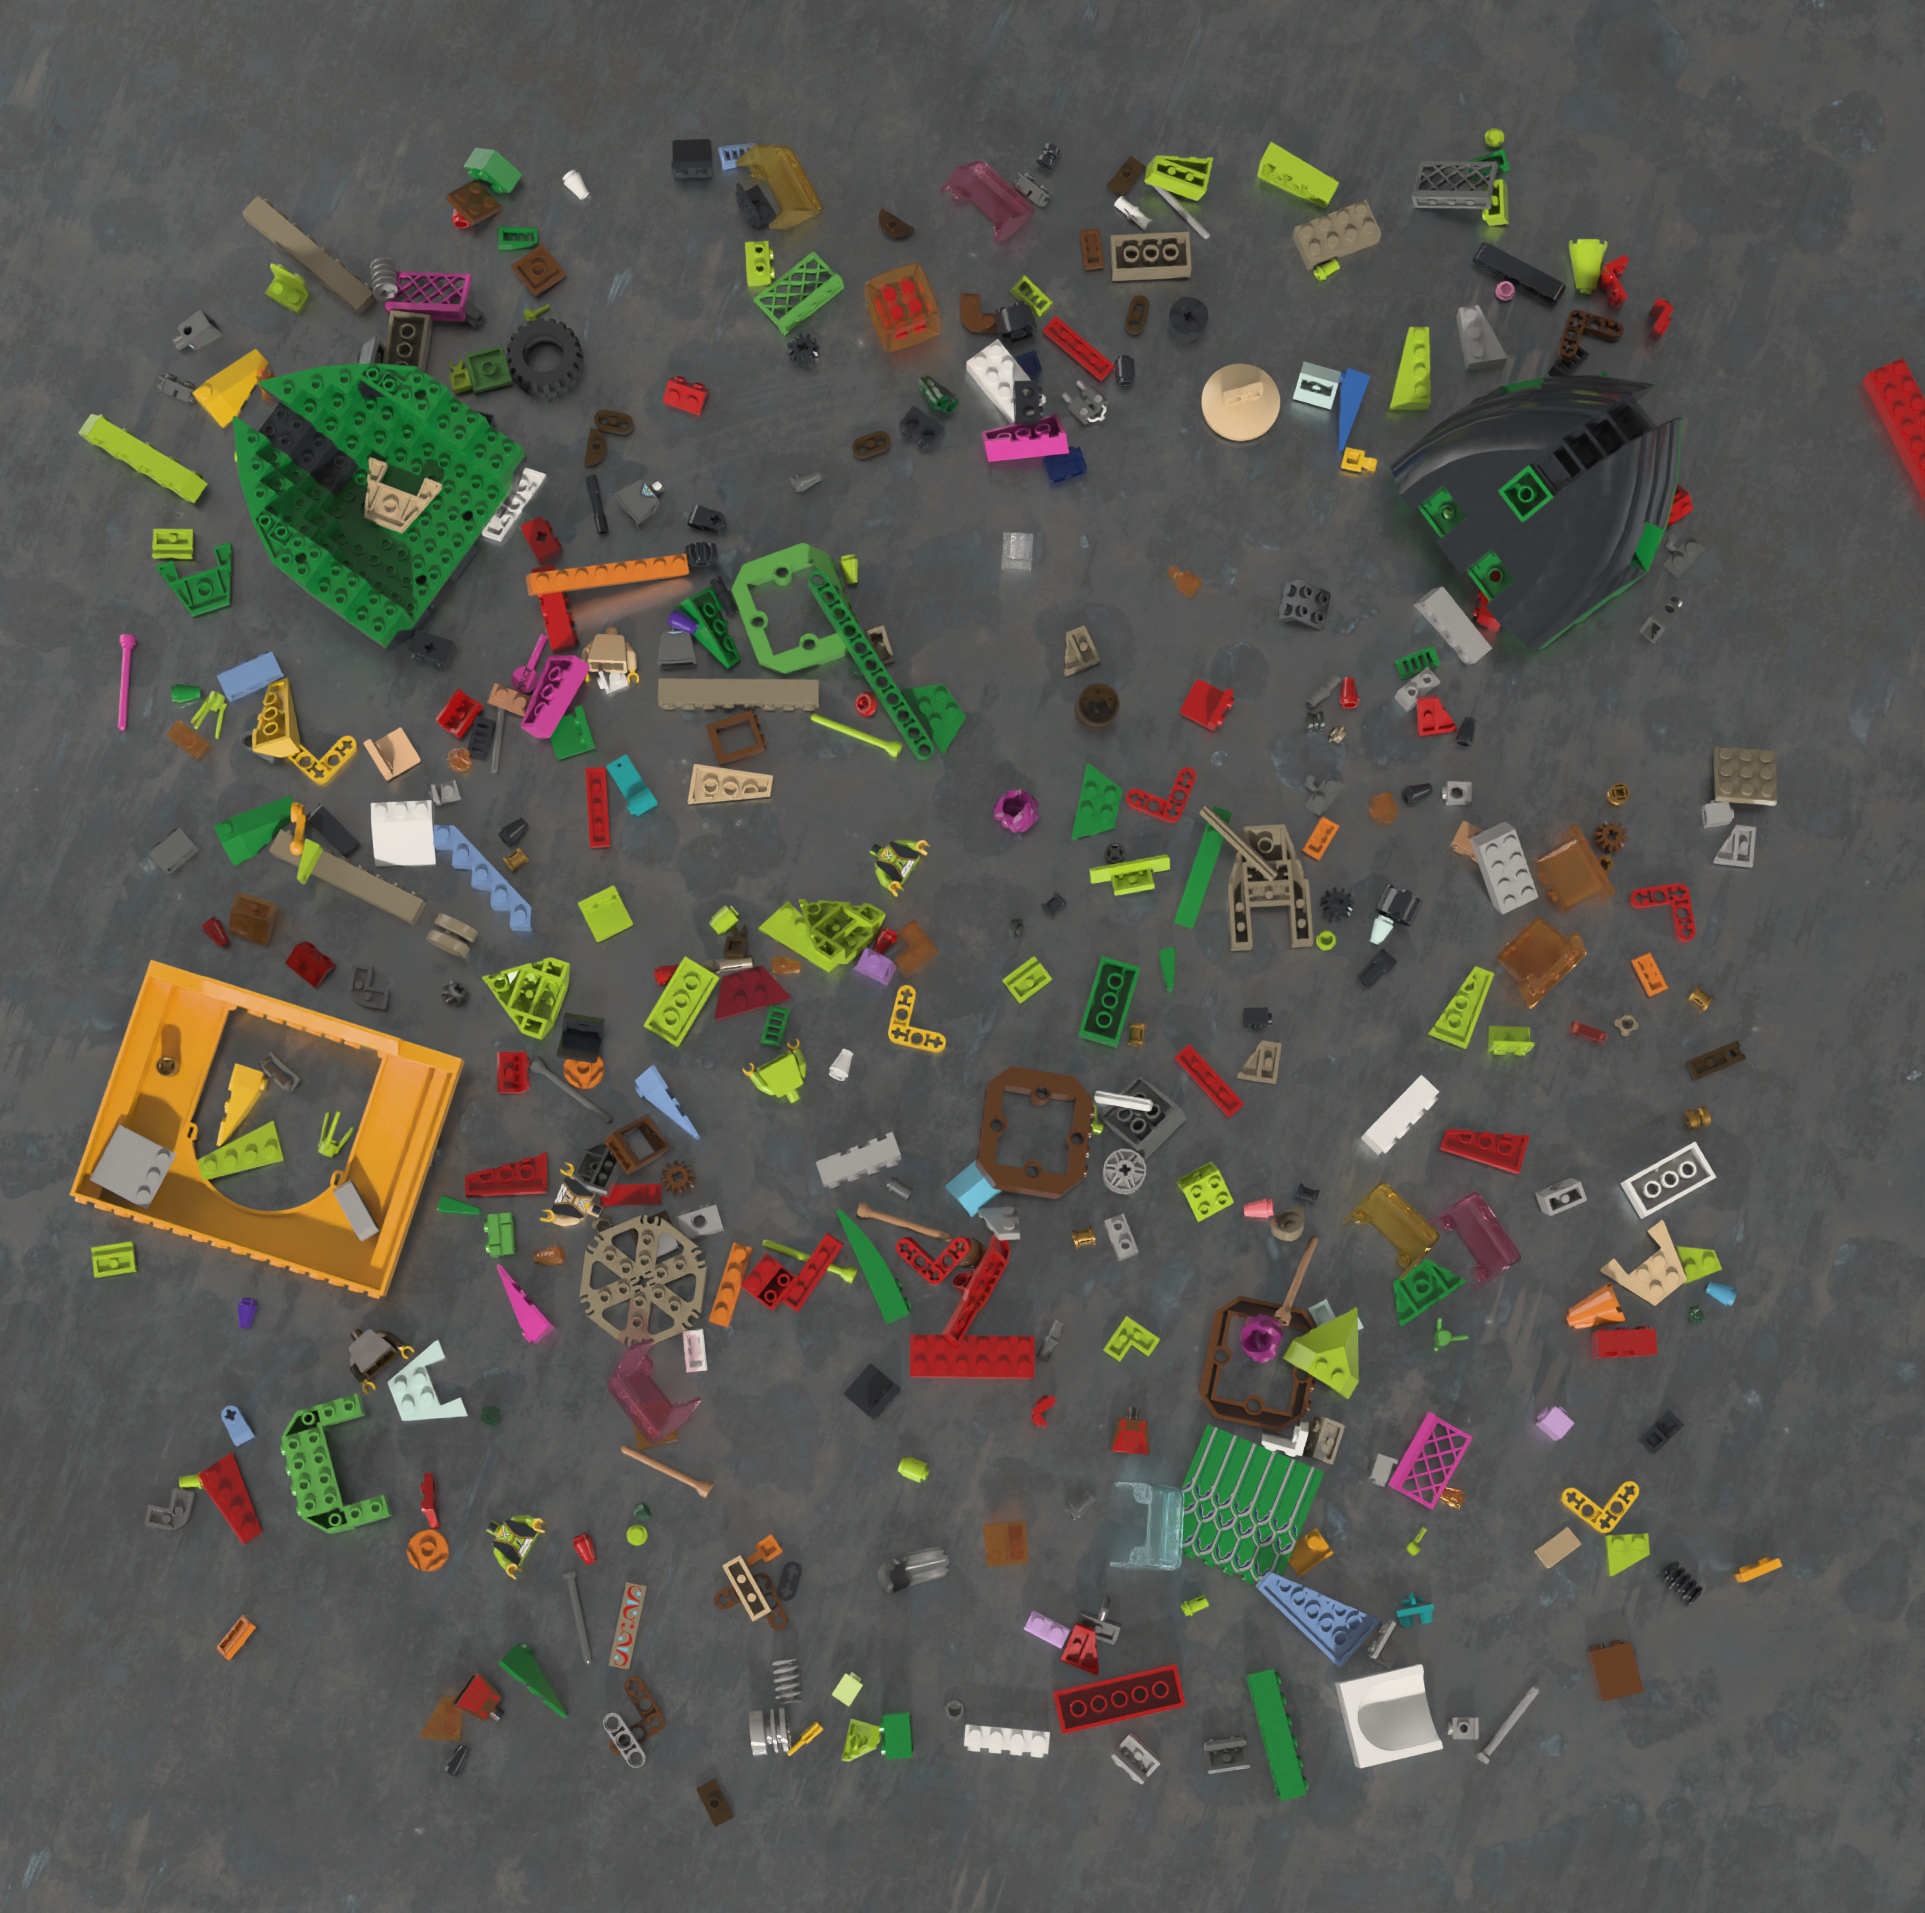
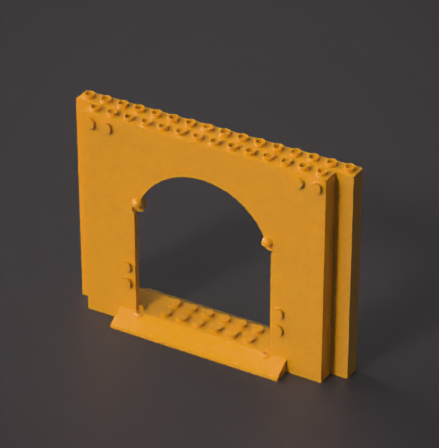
(389, 1161)

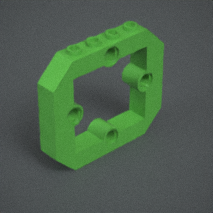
(765, 570)

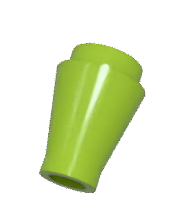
(849, 567)

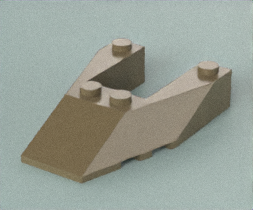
(1252, 889)

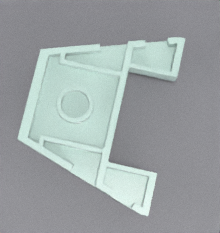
(415, 1392)

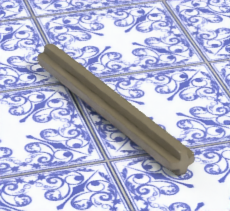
(1242, 846)

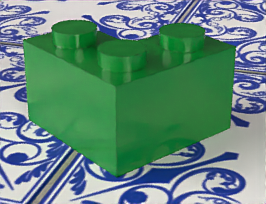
(494, 168)

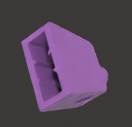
(875, 966)

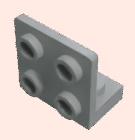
(1389, 1644)

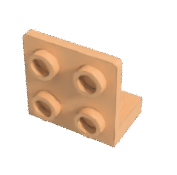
(393, 753)

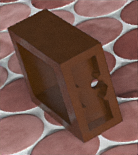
(740, 754)
(624, 1153)

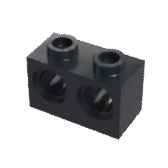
(1023, 402)
(925, 425)

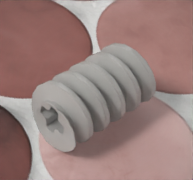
(383, 279)
(786, 1681)

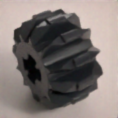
(807, 355)
(701, 554)
(1329, 901)

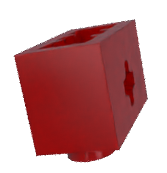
(539, 528)

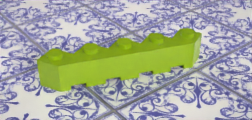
(143, 457)

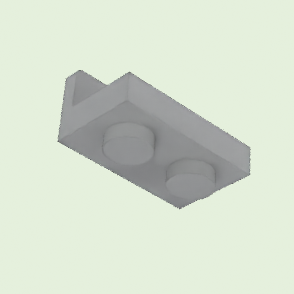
(1136, 1758)

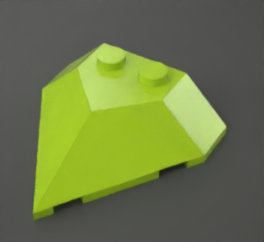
(841, 929)
(532, 994)
(1330, 1353)

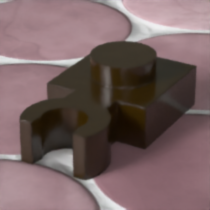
(736, 946)

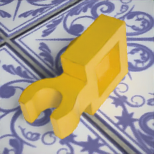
(1355, 460)

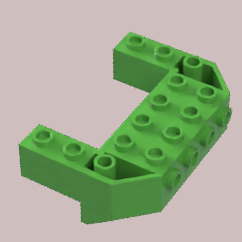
(314, 1473)

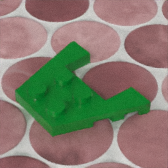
(205, 589)

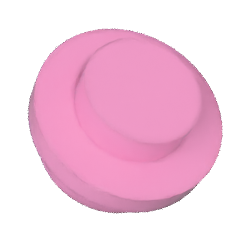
(1505, 291)

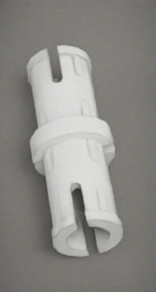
(1133, 213)

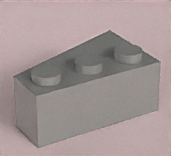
(1478, 340)

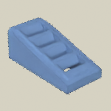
(730, 150)

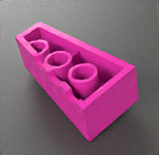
(1026, 440)
(553, 694)

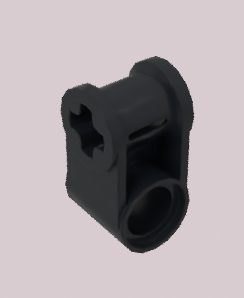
(703, 518)

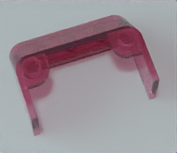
(991, 195)
(1481, 1235)
(641, 1397)

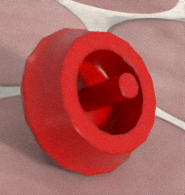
(866, 703)

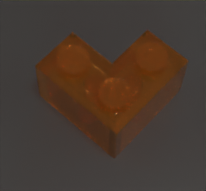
(919, 950)

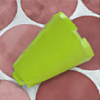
(1587, 262)

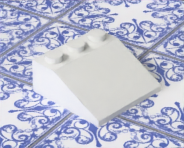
(403, 833)

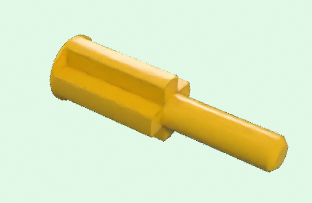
(806, 1736)

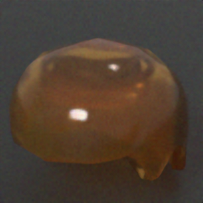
(975, 1254)

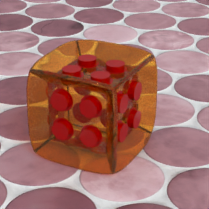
(902, 307)

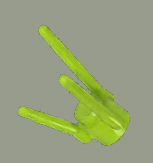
(212, 702)
(326, 1145)

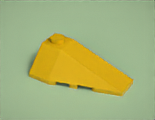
(228, 389)
(277, 725)
(245, 1089)

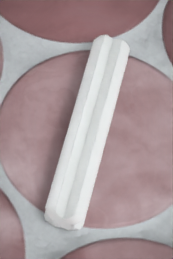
(1123, 1100)

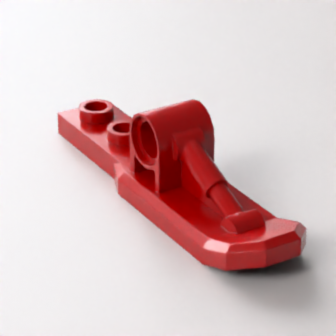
(976, 1288)

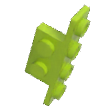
(1131, 875)

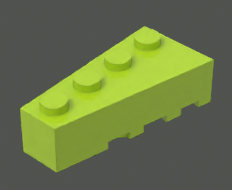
(1413, 383)

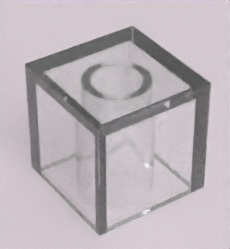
(1017, 551)

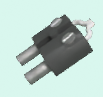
(1087, 404)

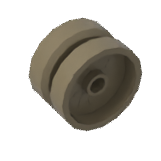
(451, 935)

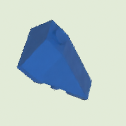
(1351, 394)

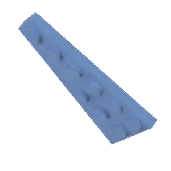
(1325, 1621)

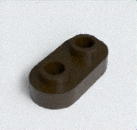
(1137, 316)
(614, 419)
(869, 442)

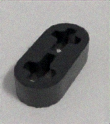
(784, 1579)

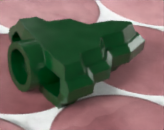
(938, 395)

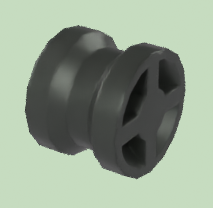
(1315, 721)
(1117, 850)

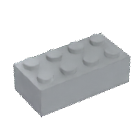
(1504, 867)

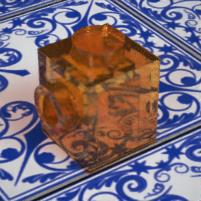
(1383, 808)

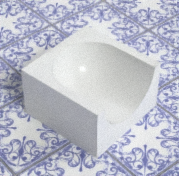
(1387, 1716)

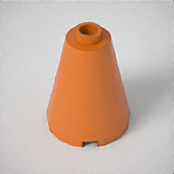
(1596, 1309)

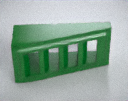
(1492, 156)
(517, 244)
(1422, 653)
(1167, 962)
(772, 1042)
(451, 1205)

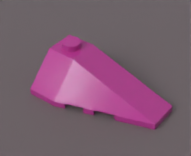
(528, 1314)

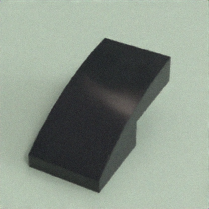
(1661, 1431)

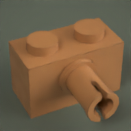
(1461, 841)

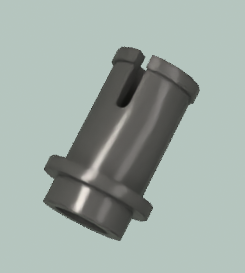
(899, 1188)

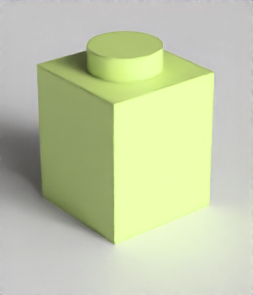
(848, 1688)

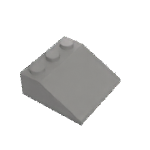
(133, 1166)

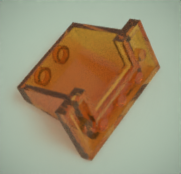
(1573, 872)
(1540, 959)

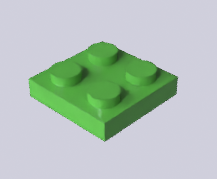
(488, 369)

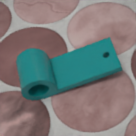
(632, 786)

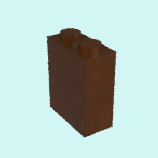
(1615, 1670)

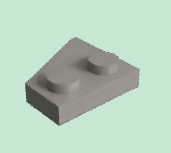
(1738, 847)
(1002, 1221)

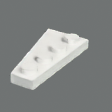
(499, 527)

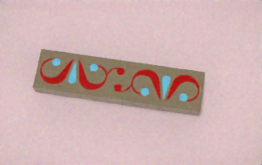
(627, 1625)

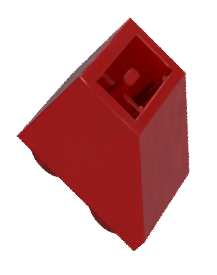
(769, 1282)

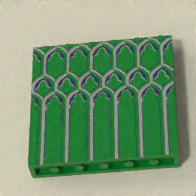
(1245, 1505)

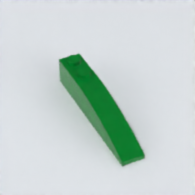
(1201, 872)
(881, 1281)

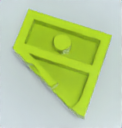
(1625, 1551)

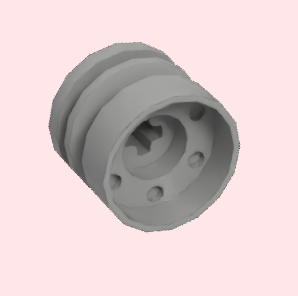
(1115, 1180)
(769, 1731)

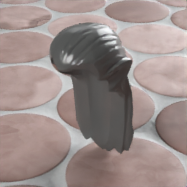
(912, 1569)

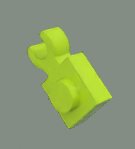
(459, 377)

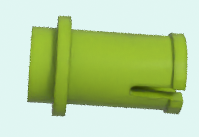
(1326, 269)
(189, 1482)
(1194, 1605)

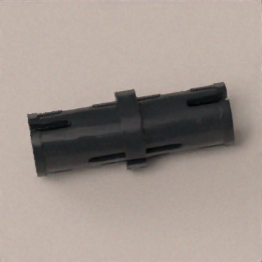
(724, 596)

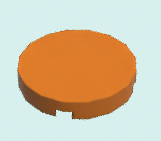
(583, 1074)
(428, 1550)

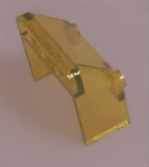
(787, 182)
(1397, 1223)

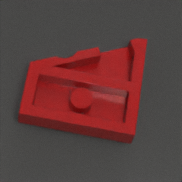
(1432, 716)
(429, 1503)
(1082, 1649)

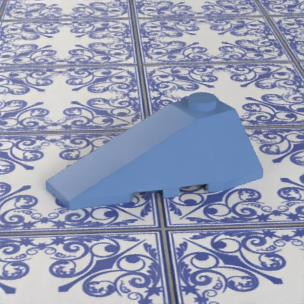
(657, 1093)

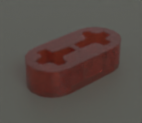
(1588, 1033)

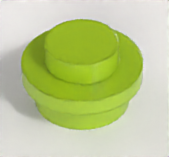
(1494, 137)
(1325, 940)
(637, 1535)

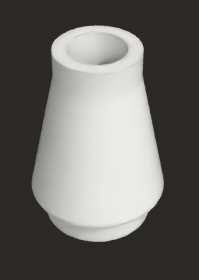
(576, 184)
(841, 1065)

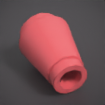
(1259, 1208)

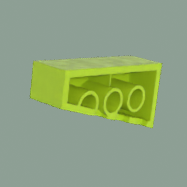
(1296, 176)

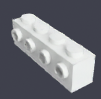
(1006, 1739)

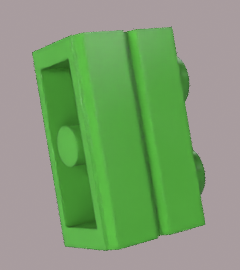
(501, 1235)

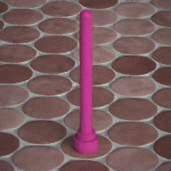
(127, 643)

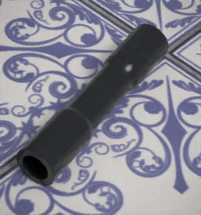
(594, 493)

